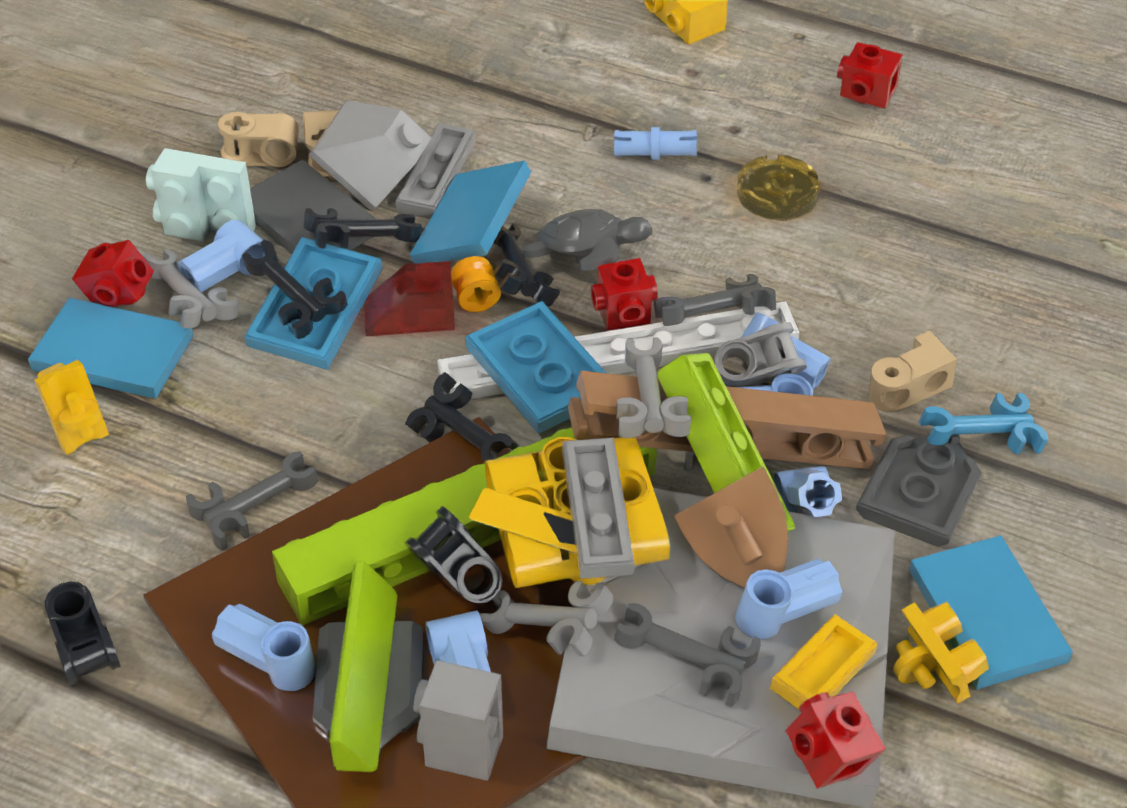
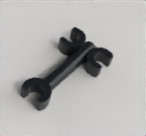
(339, 230)
(517, 273)
(304, 304)
(441, 410)

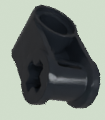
(449, 551)
(81, 638)

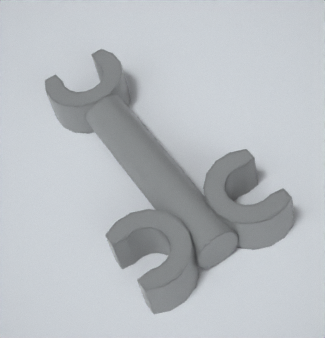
(190, 300)
(649, 413)
(567, 623)

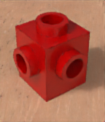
(869, 74)
(113, 274)
(624, 294)
(834, 738)

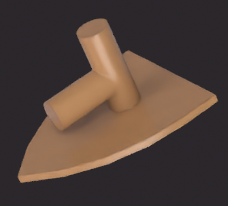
(739, 528)

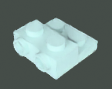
(199, 193)

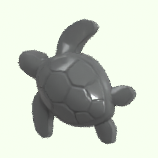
(589, 236)

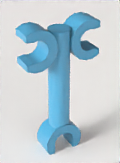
(1004, 419)

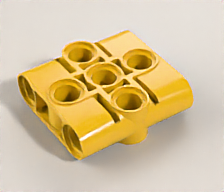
(542, 480)

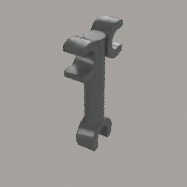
(748, 293)
(228, 515)
(722, 664)

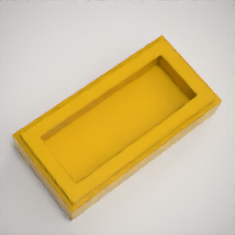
(824, 662)

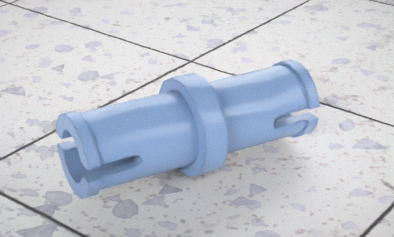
(655, 143)

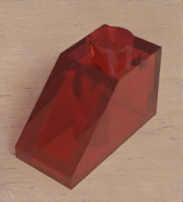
(412, 301)

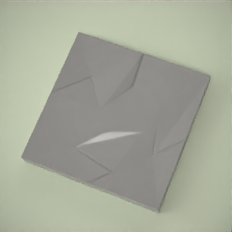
(647, 703)

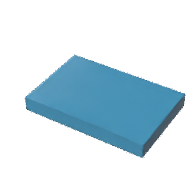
(471, 213)
(308, 264)
(114, 345)
(533, 363)
(994, 608)

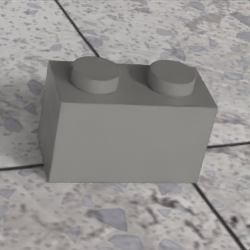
(460, 719)

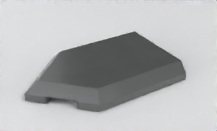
(920, 488)
(402, 682)

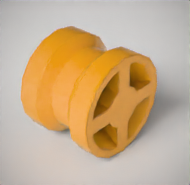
(475, 284)

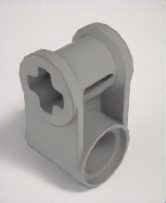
(765, 354)

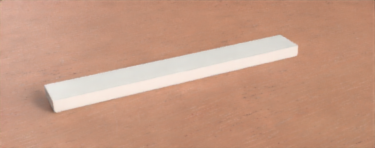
(607, 348)

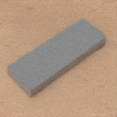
(435, 170)
(597, 508)

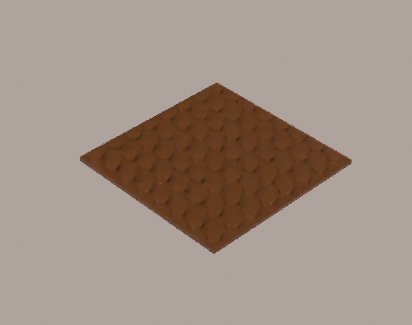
(281, 723)

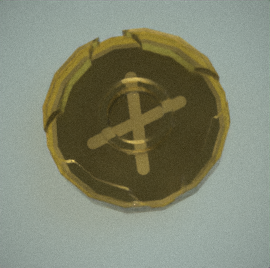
(778, 187)

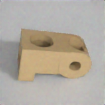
(913, 375)

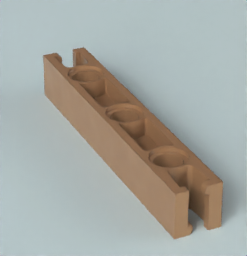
(779, 422)

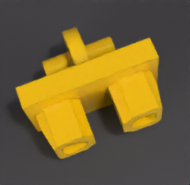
(71, 405)
(929, 633)

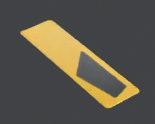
(525, 519)

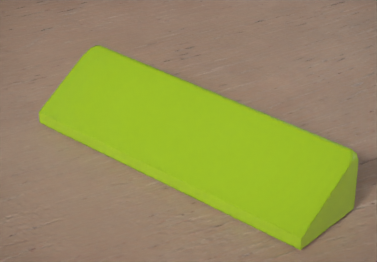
(716, 426)
(363, 671)

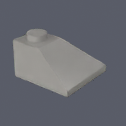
(369, 149)

